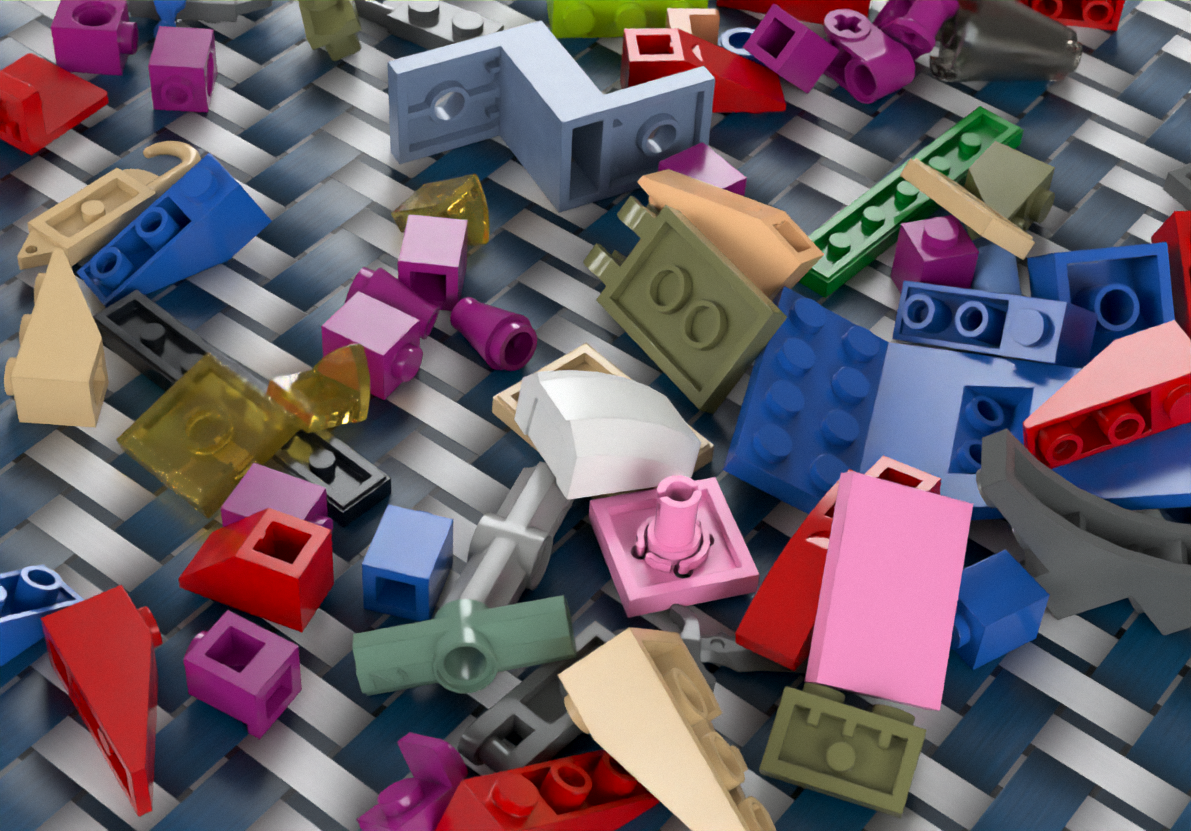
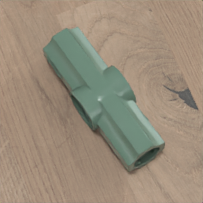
(464, 645)

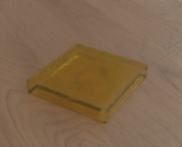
(208, 433)

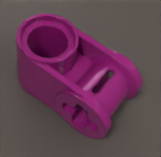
(915, 22)
(867, 58)

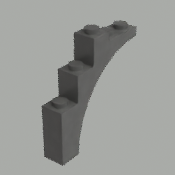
(1086, 546)

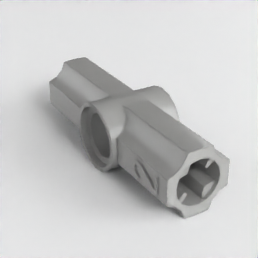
(516, 543)

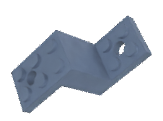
(545, 111)

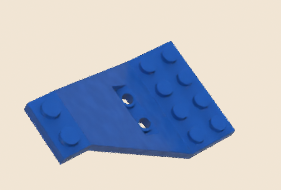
(842, 398)

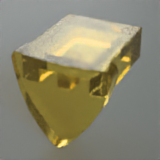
(453, 199)
(329, 393)

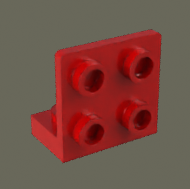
(43, 102)

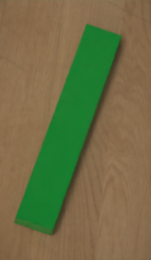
(874, 219)

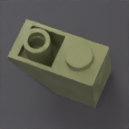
(1011, 185)

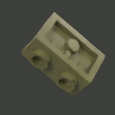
(844, 748)

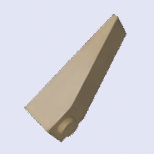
(654, 718)

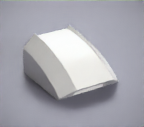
(604, 432)

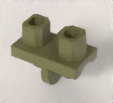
(331, 25)

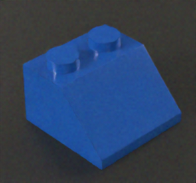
(1121, 284)

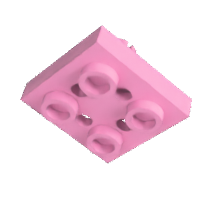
(669, 529)

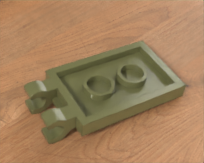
(684, 303)

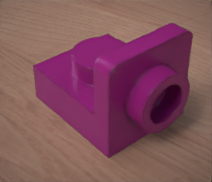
(420, 800)

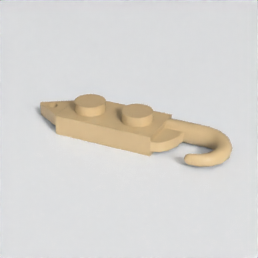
(101, 209)

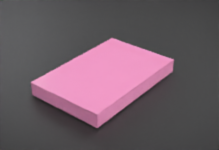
(889, 592)

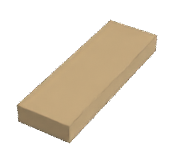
(968, 208)

